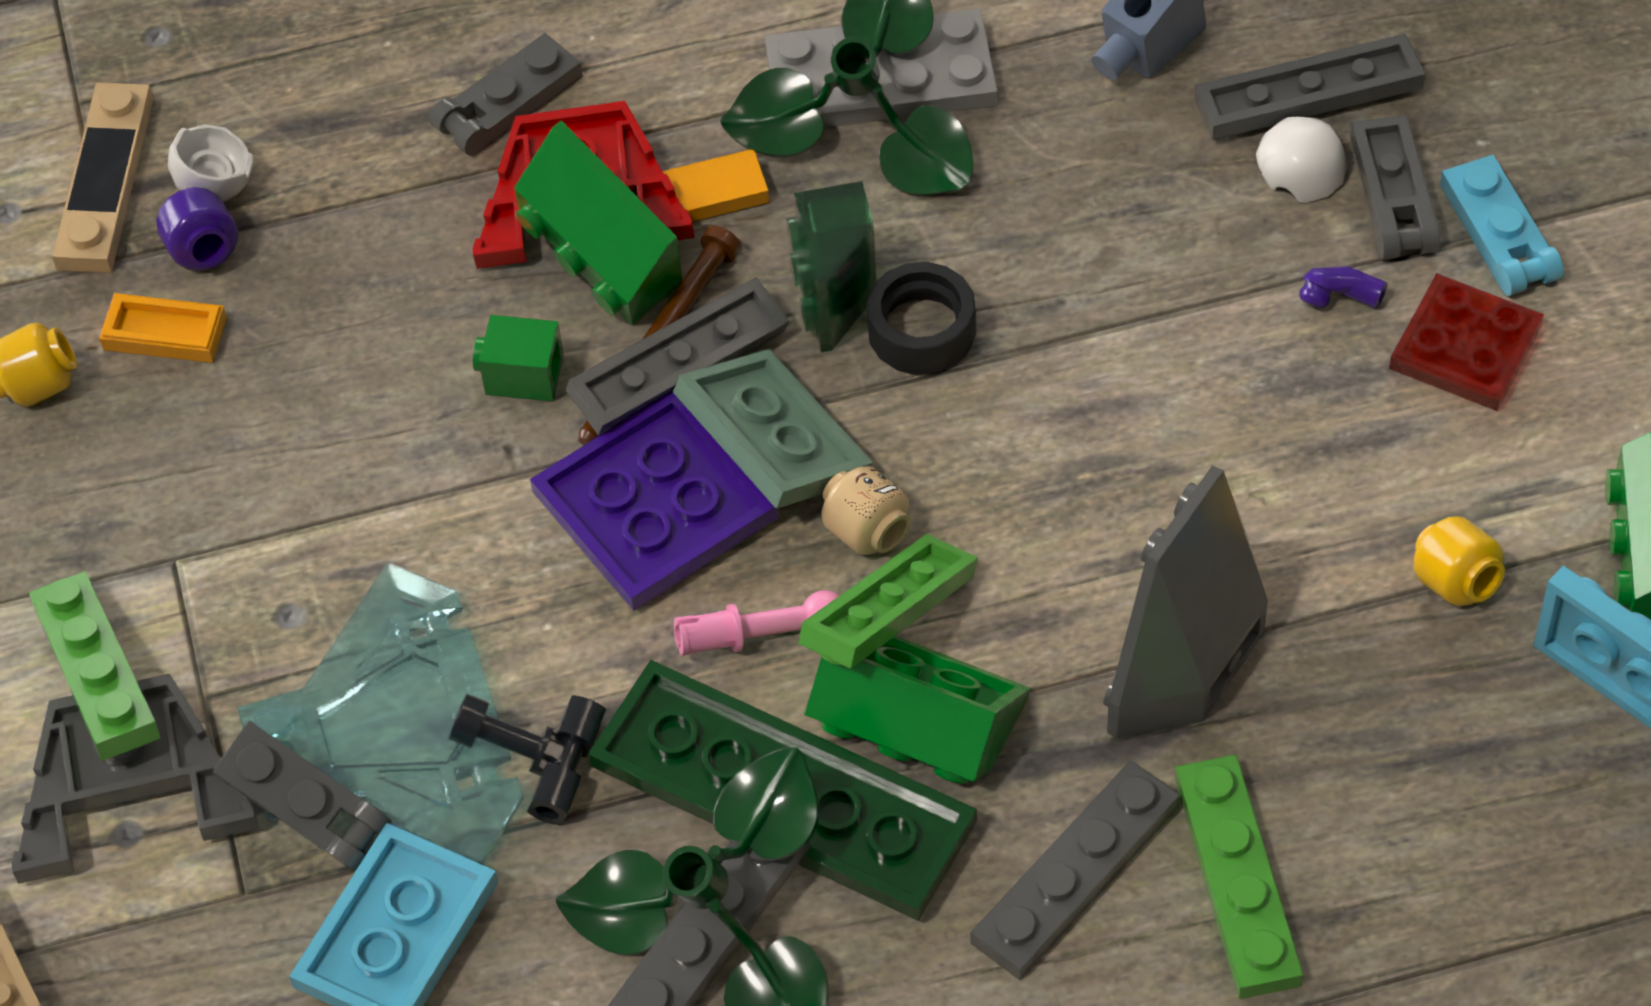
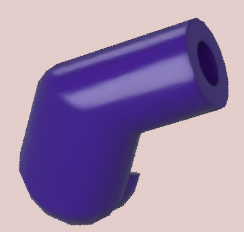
(1342, 280)

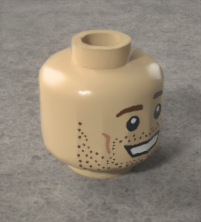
(865, 510)

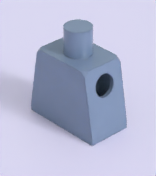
(1146, 34)

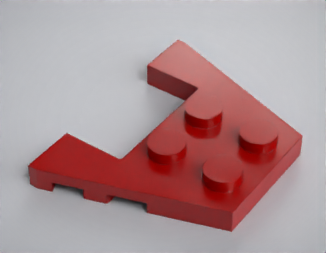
(613, 137)

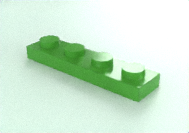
(887, 601)
(94, 666)
(1238, 877)

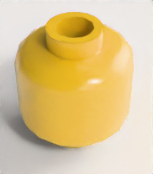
(35, 364)
(1459, 561)

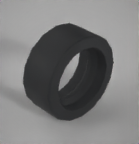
(921, 282)

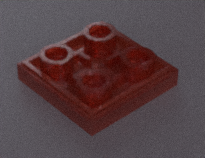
(1466, 341)

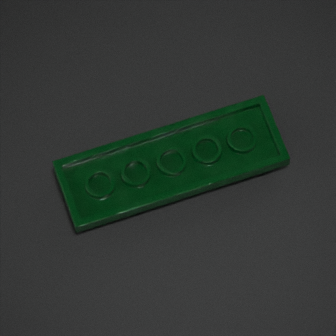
(873, 824)

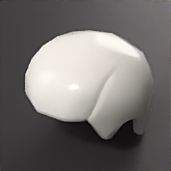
(1302, 158)
(210, 160)

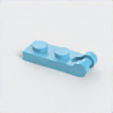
(1500, 225)

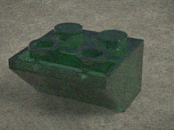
(833, 258)

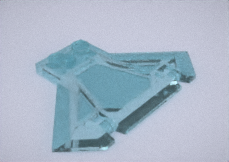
(384, 716)

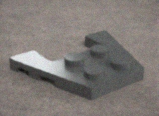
(76, 780)

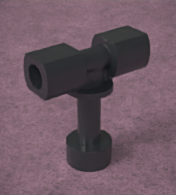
(552, 755)

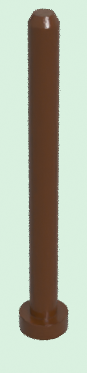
(718, 247)

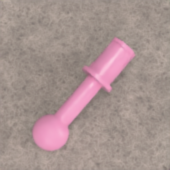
(730, 628)

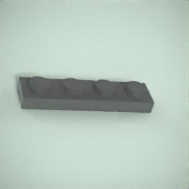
(1309, 86)
(696, 341)
(1074, 870)
(698, 942)

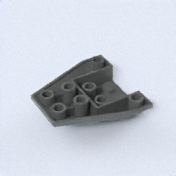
(1191, 617)

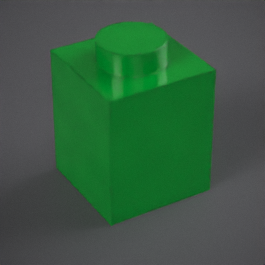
(519, 357)

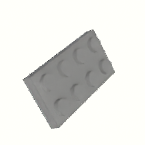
(945, 71)

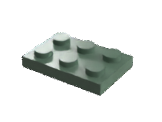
(770, 426)

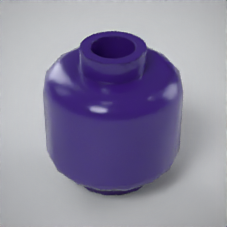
(197, 229)

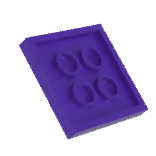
(653, 500)

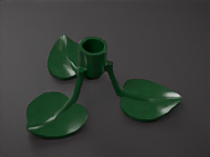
(780, 116)
(626, 893)

